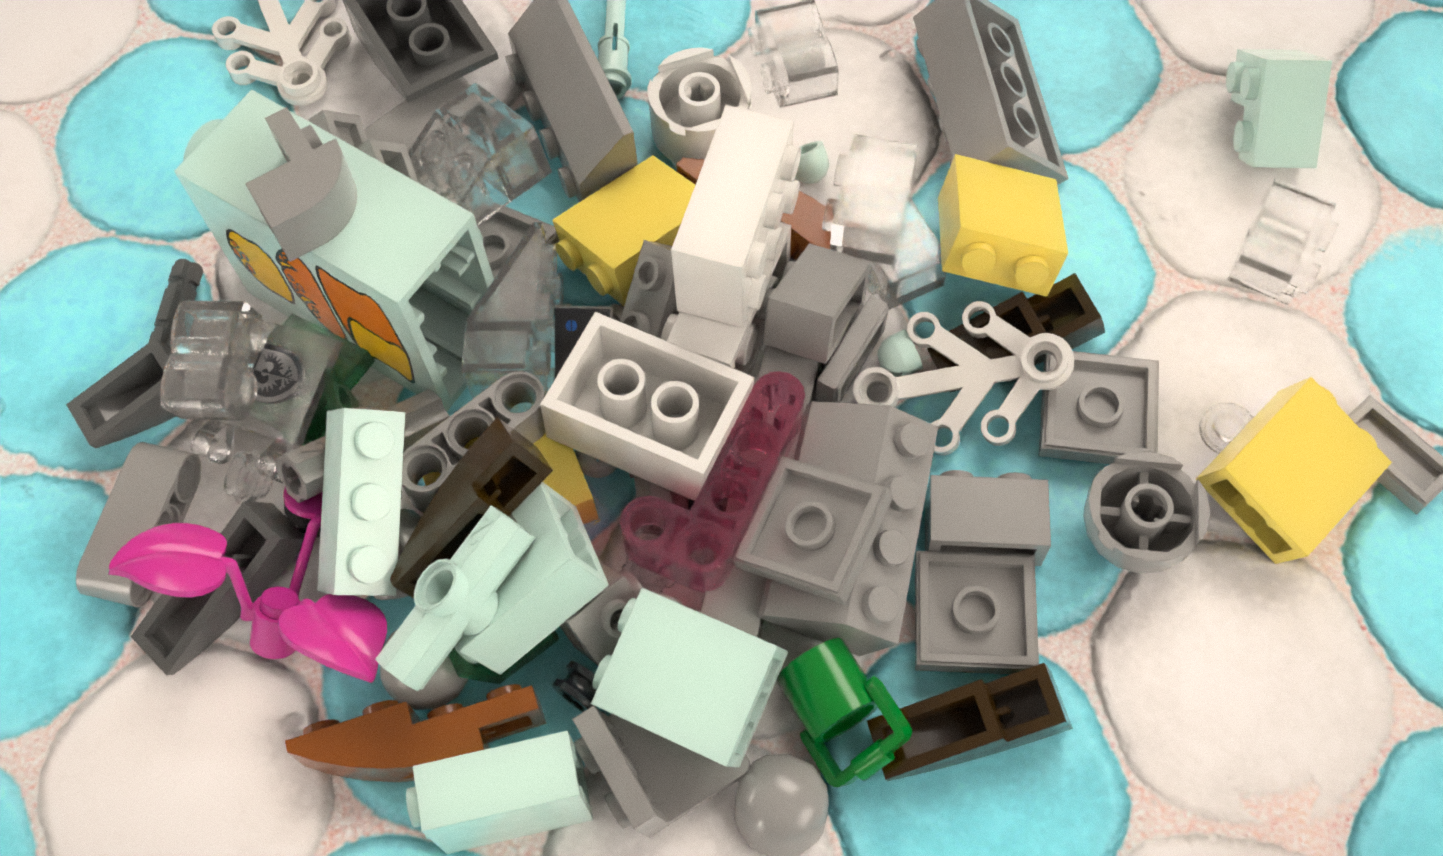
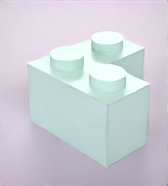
(1283, 106)

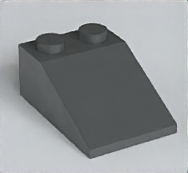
(420, 41)

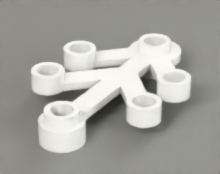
(299, 78)
(974, 373)

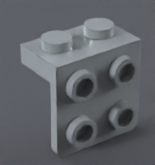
(648, 775)

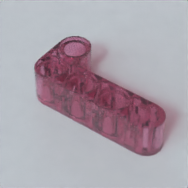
(729, 478)

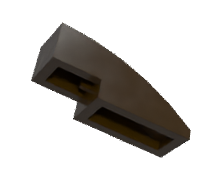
(1063, 312)
(494, 472)
(976, 722)

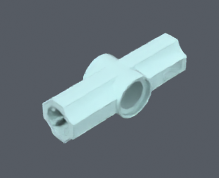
(455, 599)

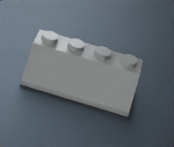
(987, 87)
(570, 98)
(883, 449)

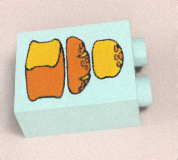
(387, 282)

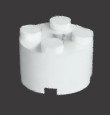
(690, 99)

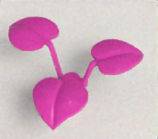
(190, 562)

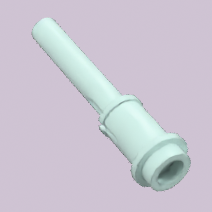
(615, 61)

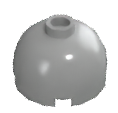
(1145, 512)

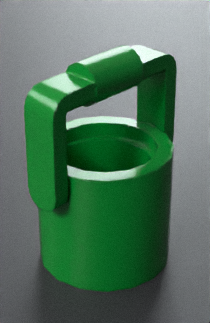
(832, 698)

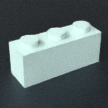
(361, 501)

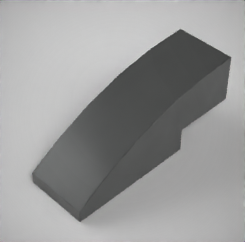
(124, 399)
(183, 627)

